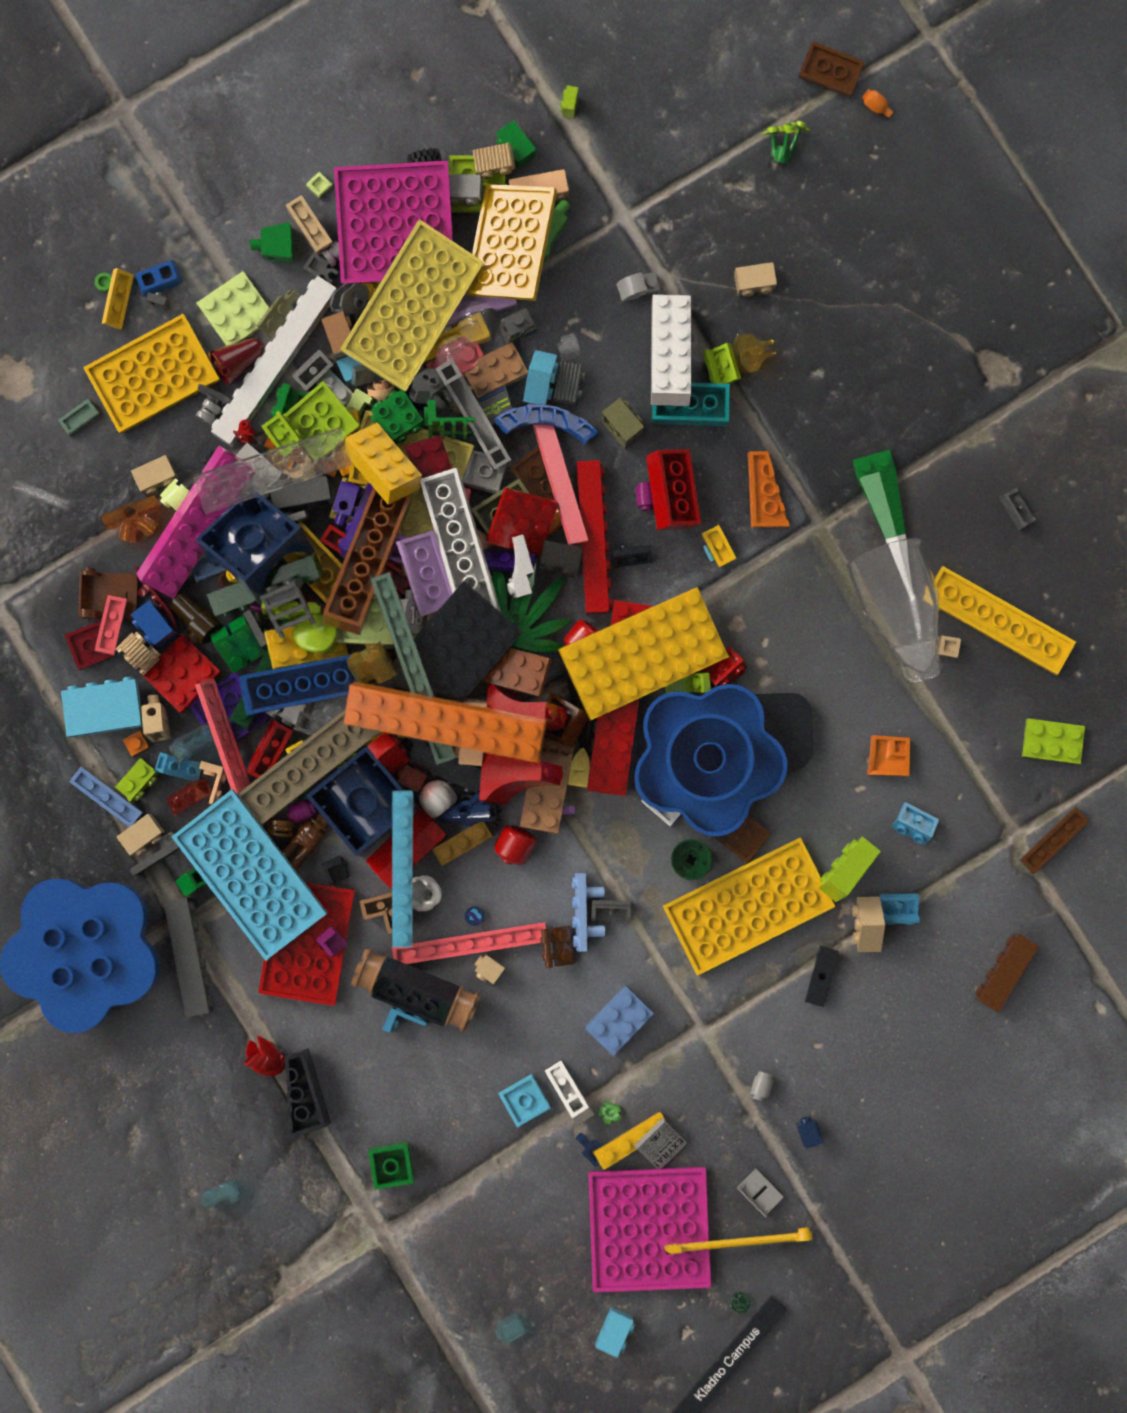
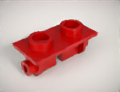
(245, 433)

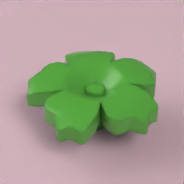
(610, 1112)

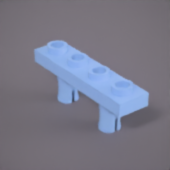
(579, 921)

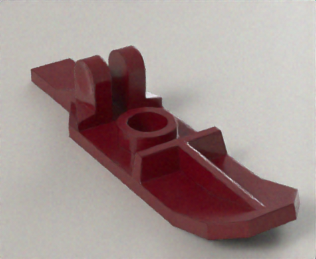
(164, 607)

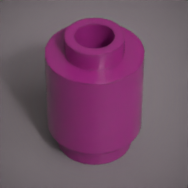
(644, 496)
(301, 810)

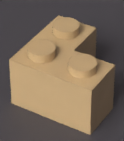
(868, 924)

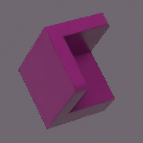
(331, 941)

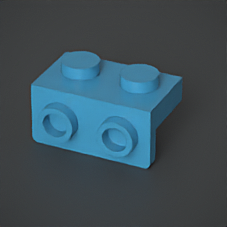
(900, 908)

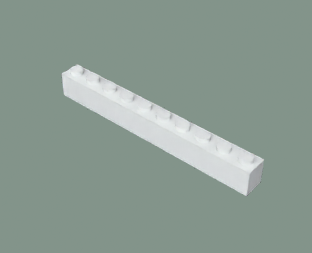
(275, 360)

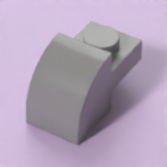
(638, 285)

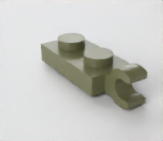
(277, 313)

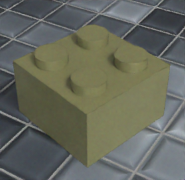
(622, 422)

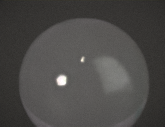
(478, 322)
(461, 351)

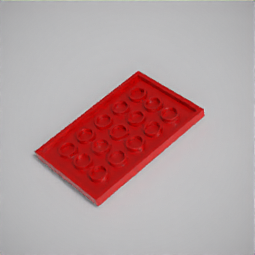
(303, 967)

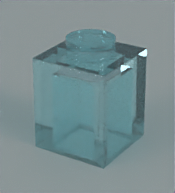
(510, 1328)

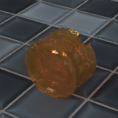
(277, 825)

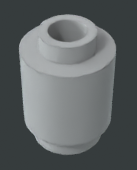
(762, 1086)

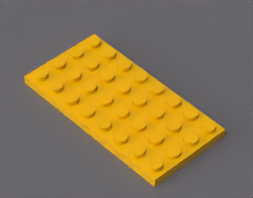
(643, 653)
(748, 906)

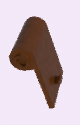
(95, 588)

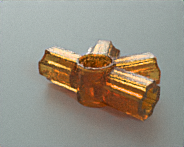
(140, 521)

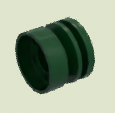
(696, 849)

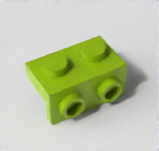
(722, 364)
(280, 431)

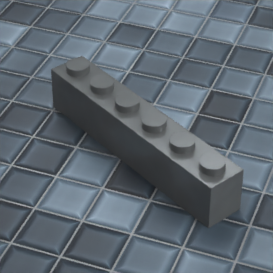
(188, 956)

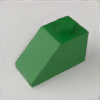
(190, 882)

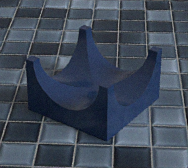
(252, 541)

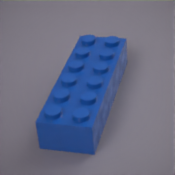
(296, 685)

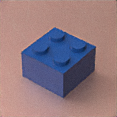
(154, 624)

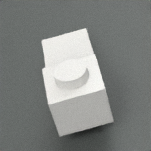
(519, 583)

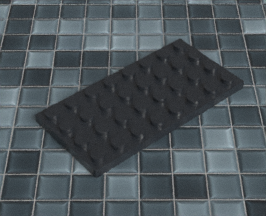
(459, 647)

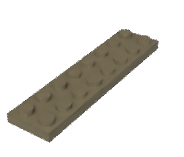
(304, 767)

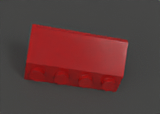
(426, 836)

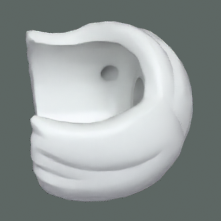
(437, 797)
(422, 892)

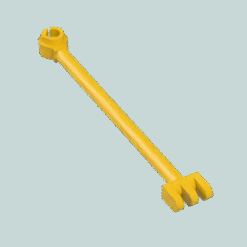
(803, 1234)

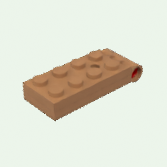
(545, 804)

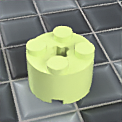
(174, 495)

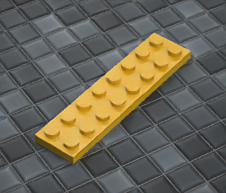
(1002, 622)

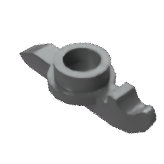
(213, 395)

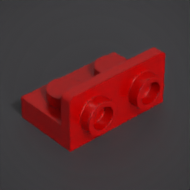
(727, 669)

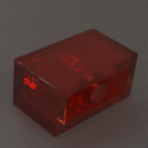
(412, 778)

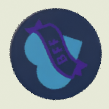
(474, 916)

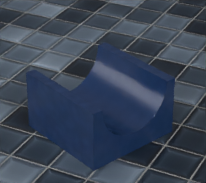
(358, 801)

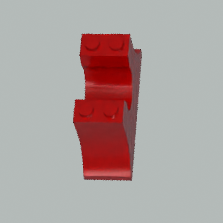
(507, 776)

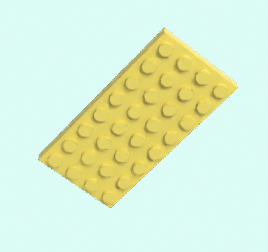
(411, 305)

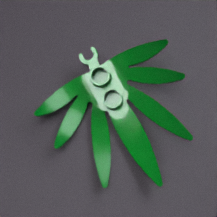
(518, 610)

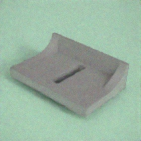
(767, 1199)

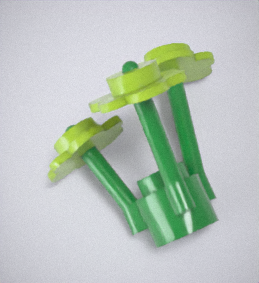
(783, 152)

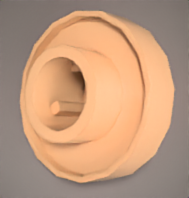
(380, 390)

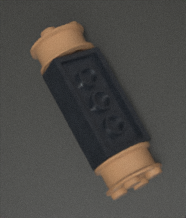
(415, 991)

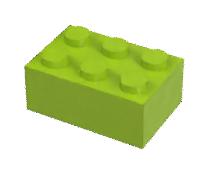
(848, 868)

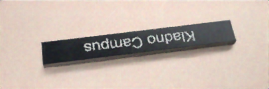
(731, 1357)

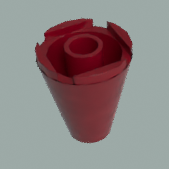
(235, 359)

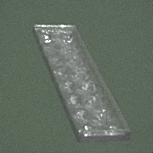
(272, 470)

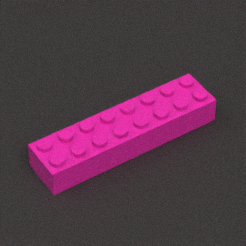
(177, 549)

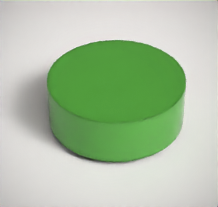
(103, 282)

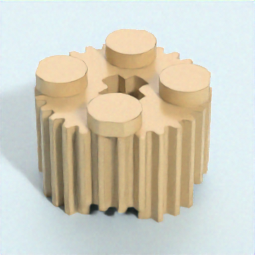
(138, 653)

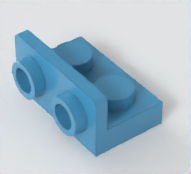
(915, 824)

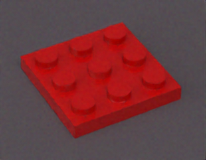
(522, 515)
(179, 672)

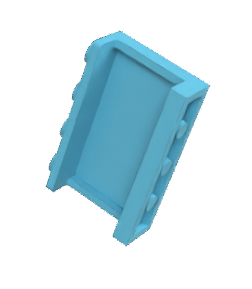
(102, 707)

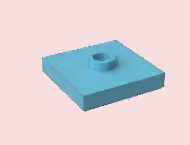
(524, 1100)

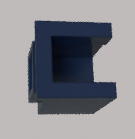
(809, 1132)

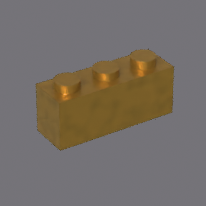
(462, 843)

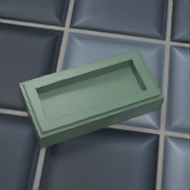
(79, 417)

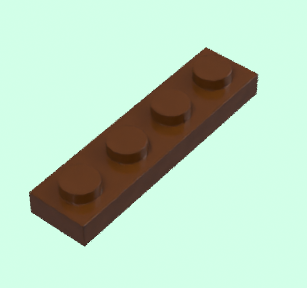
(1054, 840)

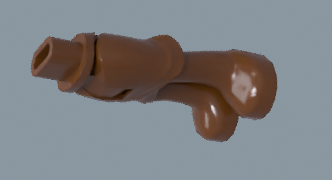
(309, 837)

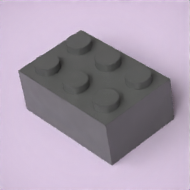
(304, 496)

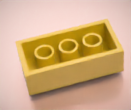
(383, 463)

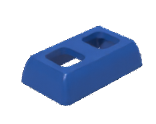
(159, 284)

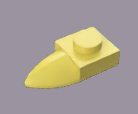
(579, 770)

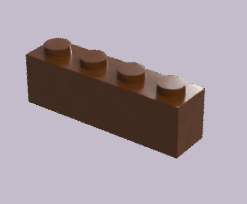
(1006, 972)

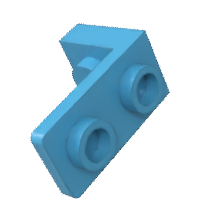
(187, 769)
(392, 1020)

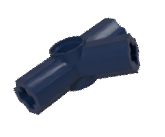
(470, 812)

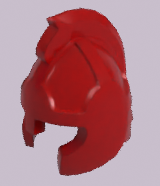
(266, 1060)

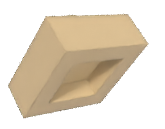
(949, 646)

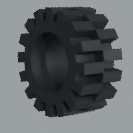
(424, 155)

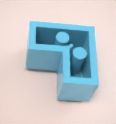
(540, 376)

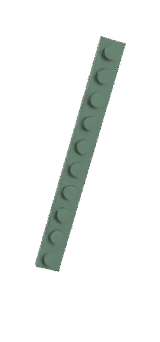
(406, 650)

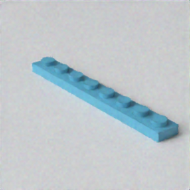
(402, 868)

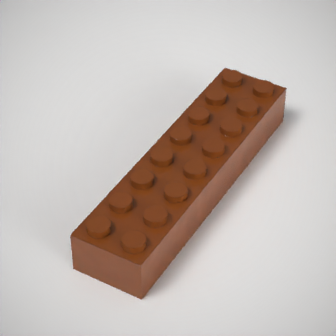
(365, 559)

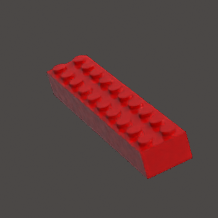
(614, 731)

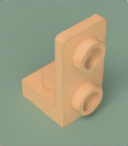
(211, 769)

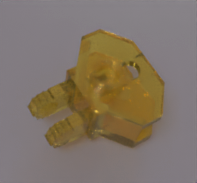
(751, 352)

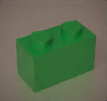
(522, 148)

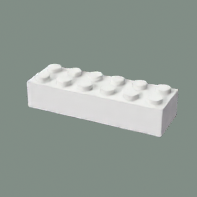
(671, 350)

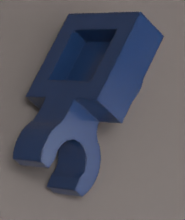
(589, 1147)

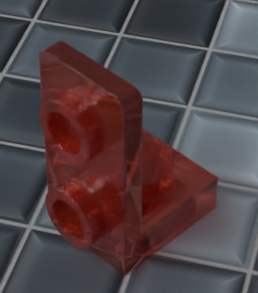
(188, 795)

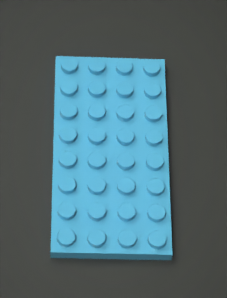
(249, 874)

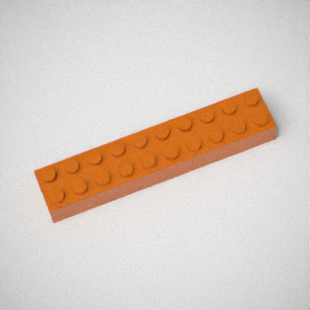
(445, 721)

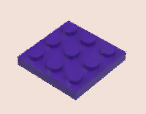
(230, 695)

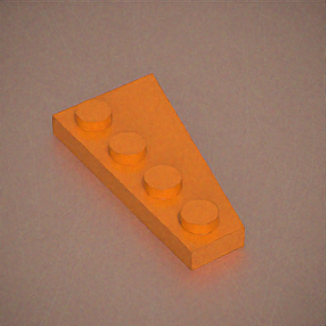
(765, 501)

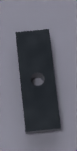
(817, 988)

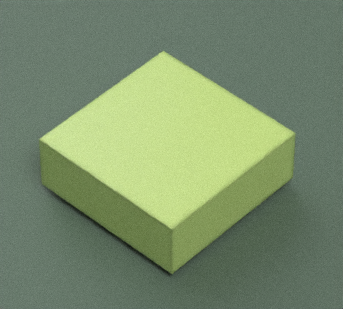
(319, 185)

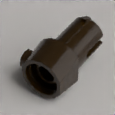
(200, 622)

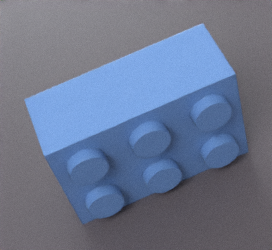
(619, 1020)

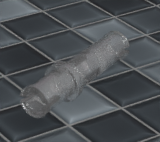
(33, 491)

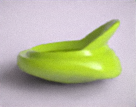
(316, 637)

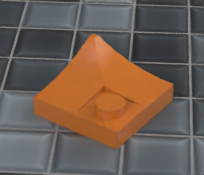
(889, 756)

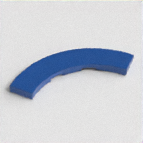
(546, 415)

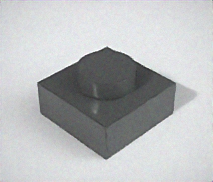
(158, 300)

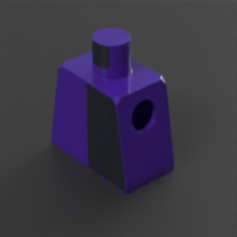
(346, 493)

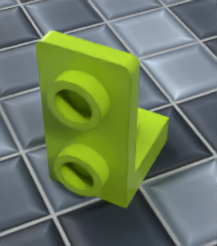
(693, 683)

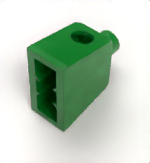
(275, 243)

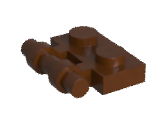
(562, 946)

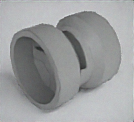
(332, 254)
(205, 415)

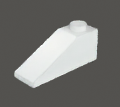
(569, 1093)

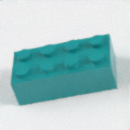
(707, 407)

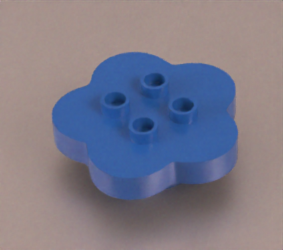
(708, 757)
(81, 952)

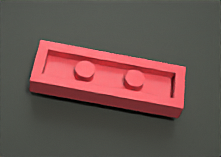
(111, 625)

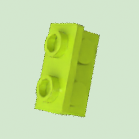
(137, 780)

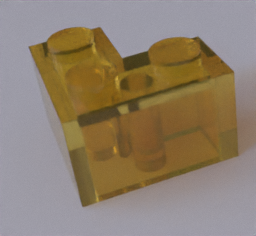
(371, 663)

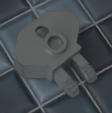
(351, 302)
(430, 389)

